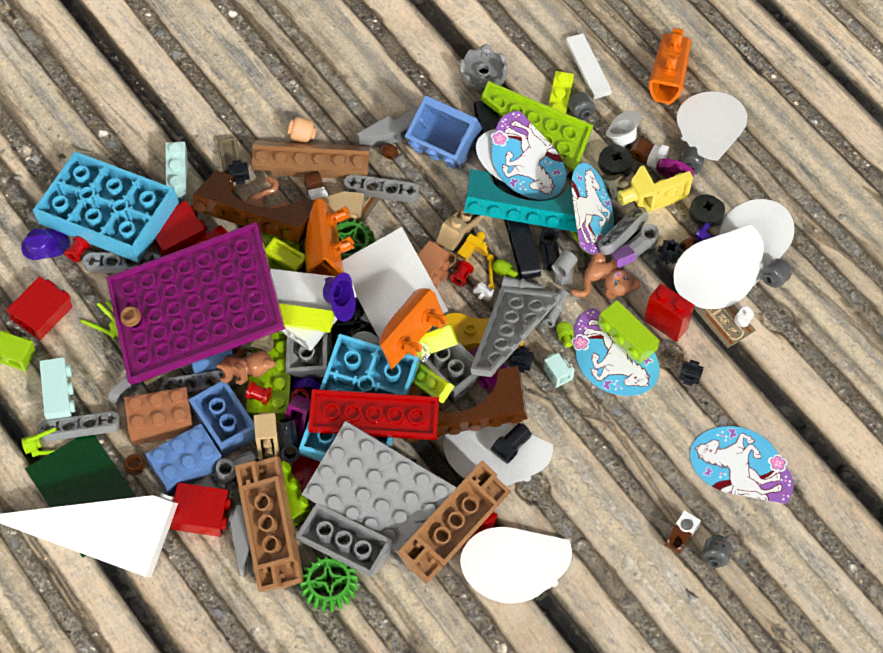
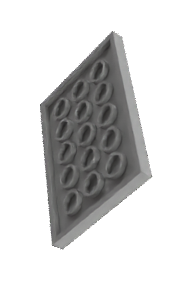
(376, 486)

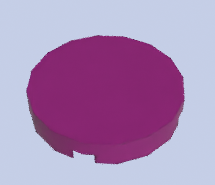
(670, 167)

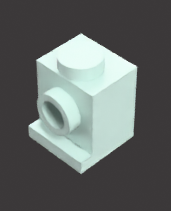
(558, 369)

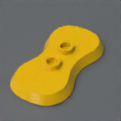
(468, 329)

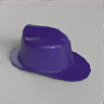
(44, 244)
(340, 294)

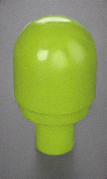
(503, 268)
(565, 333)

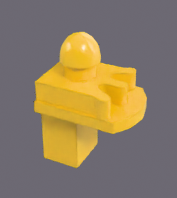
(473, 244)

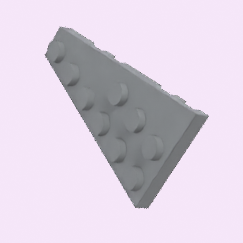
(511, 321)

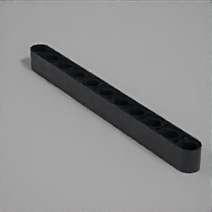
(518, 232)

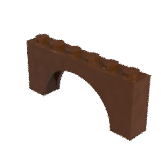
(217, 199)
(502, 406)

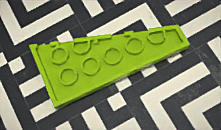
(561, 130)

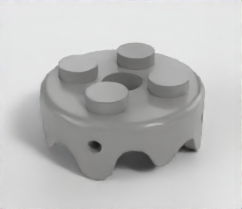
(484, 59)

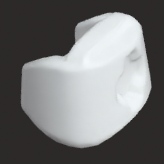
(483, 292)
(744, 316)

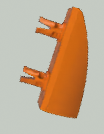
(670, 67)
(322, 240)
(410, 324)

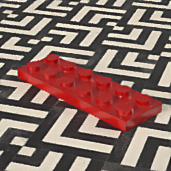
(375, 414)

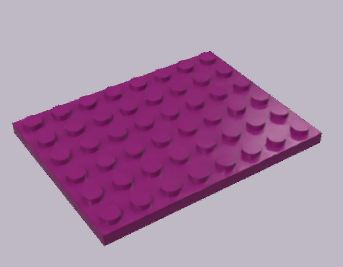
(196, 303)

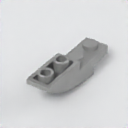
(386, 130)

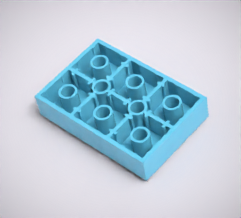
(106, 206)
(359, 368)

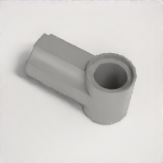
(641, 243)
(564, 268)
(229, 464)

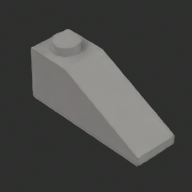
(240, 539)

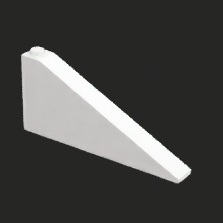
(303, 291)
(113, 531)

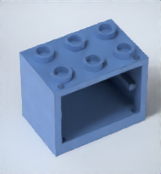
(443, 132)

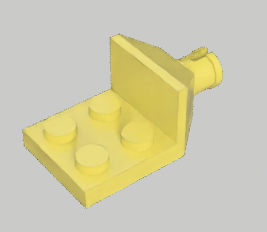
(656, 195)

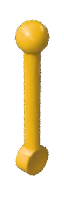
(490, 258)

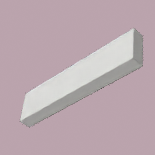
(588, 66)

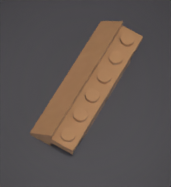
(301, 159)
(453, 522)
(269, 524)

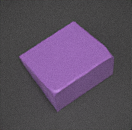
(624, 256)

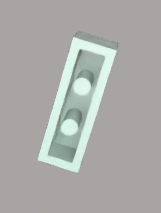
(177, 169)
(56, 388)

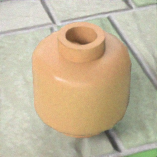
(301, 130)

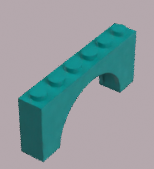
(488, 200)

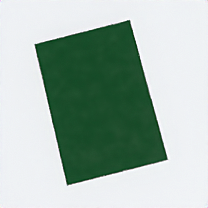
(78, 475)

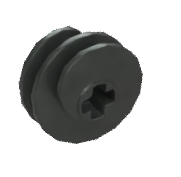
(615, 161)
(706, 209)

